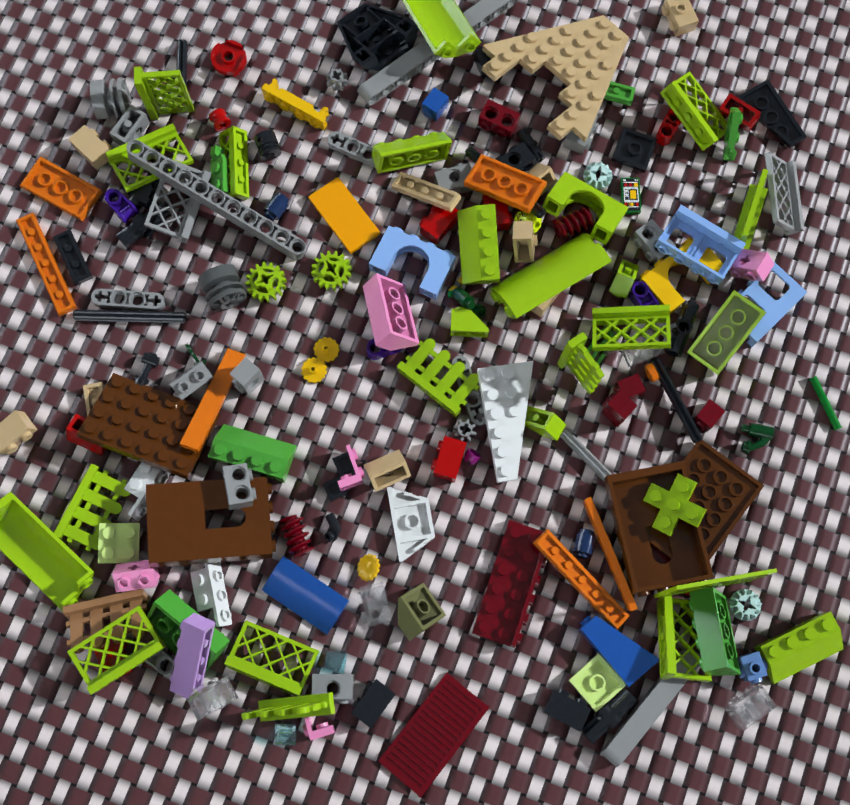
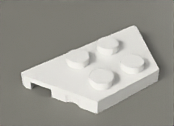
(410, 521)

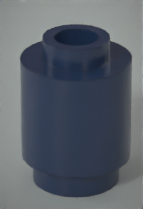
(276, 206)
(584, 543)

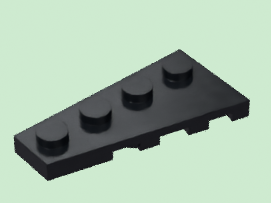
(774, 113)

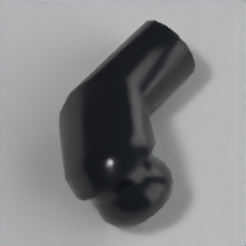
(334, 528)

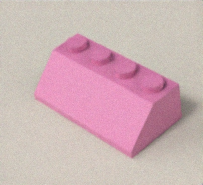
(390, 313)

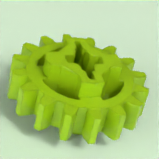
(335, 263)
(257, 286)

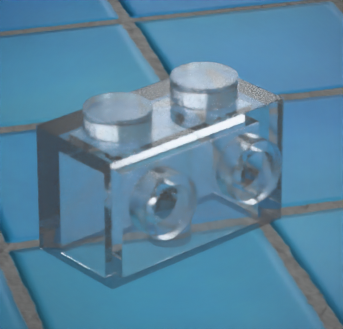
(375, 604)
(212, 697)
(750, 706)

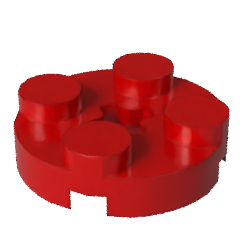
(224, 50)

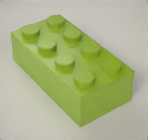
(726, 332)

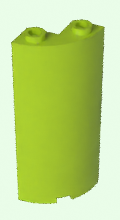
(443, 27)
(549, 275)
(41, 554)

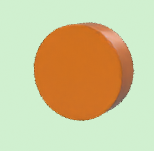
(651, 372)

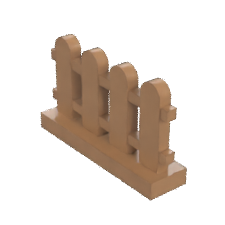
(104, 608)

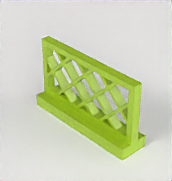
(150, 96)
(688, 113)
(155, 139)
(751, 210)
(631, 316)
(667, 641)
(121, 667)
(264, 675)

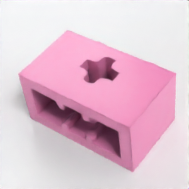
(752, 265)
(135, 576)

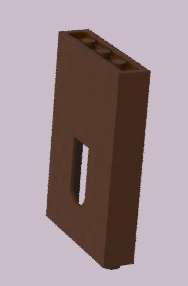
(633, 515)
(179, 531)

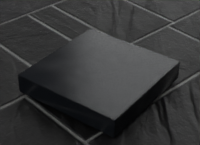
(634, 149)

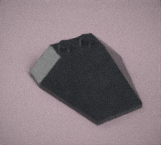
(377, 36)

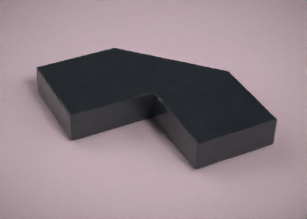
(343, 467)

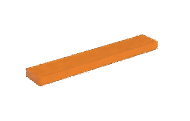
(46, 264)
(211, 402)
(609, 554)
(581, 579)

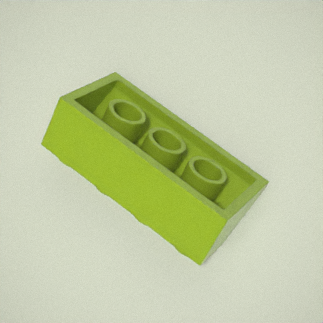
(411, 152)
(478, 245)
(801, 646)

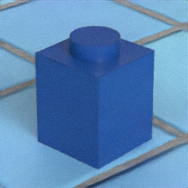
(435, 104)

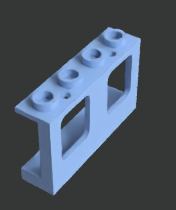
(704, 236)
(774, 308)

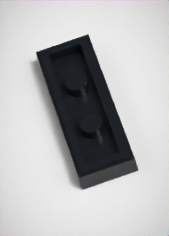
(73, 257)

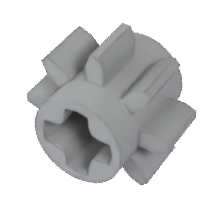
(337, 79)
(469, 433)

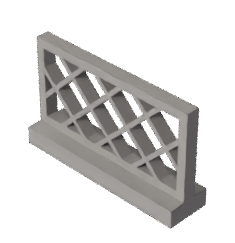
(784, 194)
(190, 210)

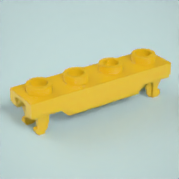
(294, 104)

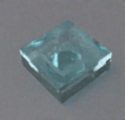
(335, 662)
(285, 734)

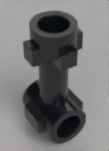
(150, 360)

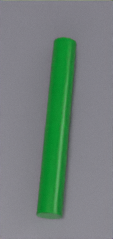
(825, 403)

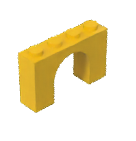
(658, 279)

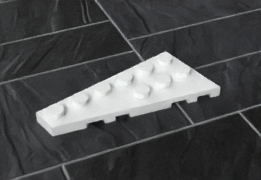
(505, 404)

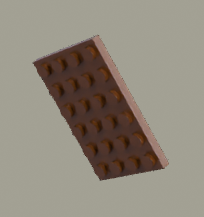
(143, 425)
(720, 489)

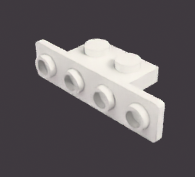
(143, 475)
(211, 592)

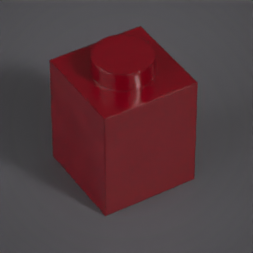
(630, 386)
(708, 415)

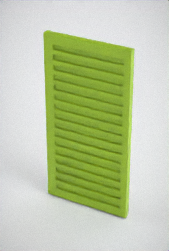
(719, 582)

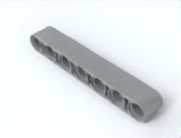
(645, 714)

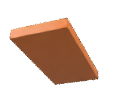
(505, 183)
(61, 188)

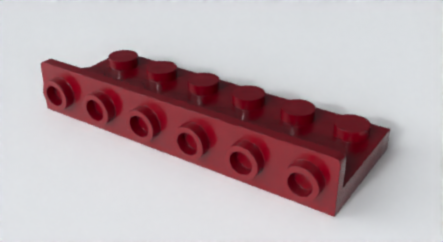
(511, 586)

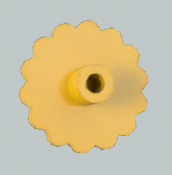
(326, 349)
(314, 370)
(368, 567)

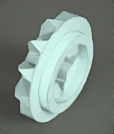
(590, 178)
(737, 608)

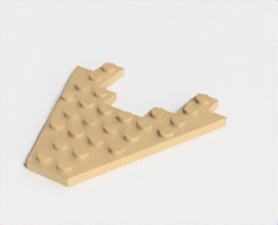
(578, 54)

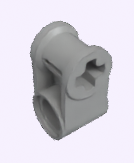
(158, 660)

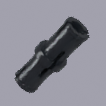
(527, 139)

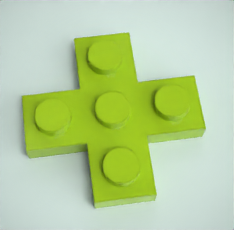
(674, 505)

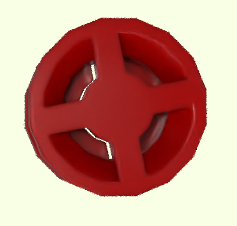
(219, 119)

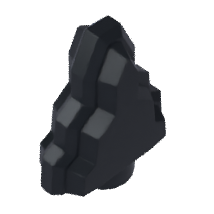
(143, 195)

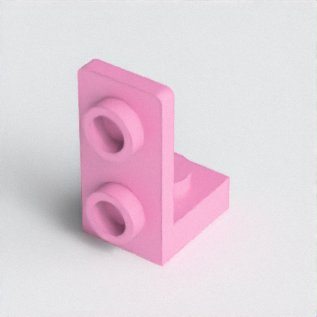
(349, 481)
(321, 731)

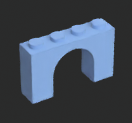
(397, 242)

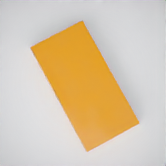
(344, 215)

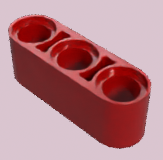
(668, 127)

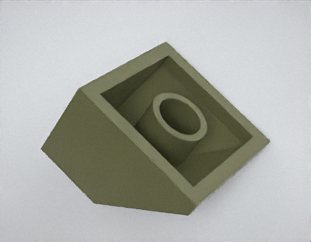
(418, 611)

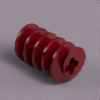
(573, 222)
(296, 536)

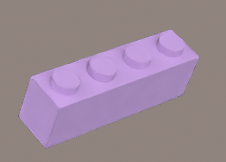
(191, 654)

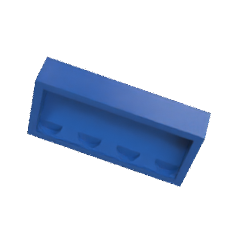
(305, 595)

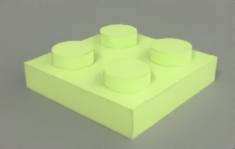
(118, 543)
(597, 682)

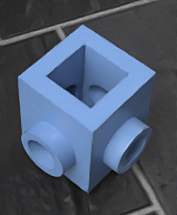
(752, 667)

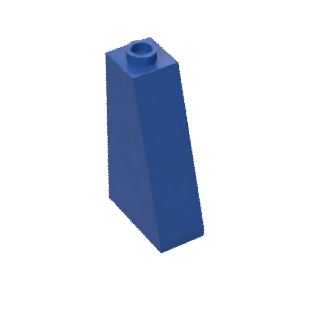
(620, 652)

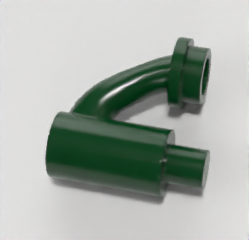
(467, 301)
(763, 432)

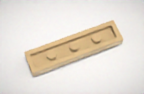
(426, 191)

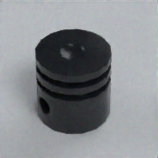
(268, 146)

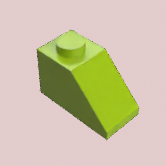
(624, 279)
(467, 324)
(544, 423)

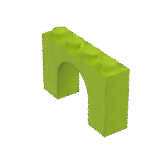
(573, 190)

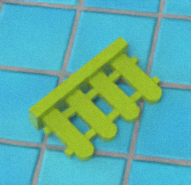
(581, 363)
(423, 381)
(92, 497)
(293, 707)

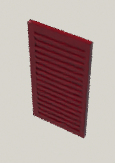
(433, 734)

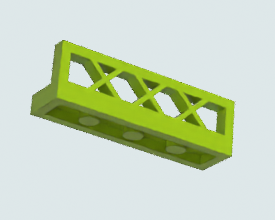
(237, 161)

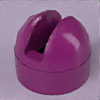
(472, 455)

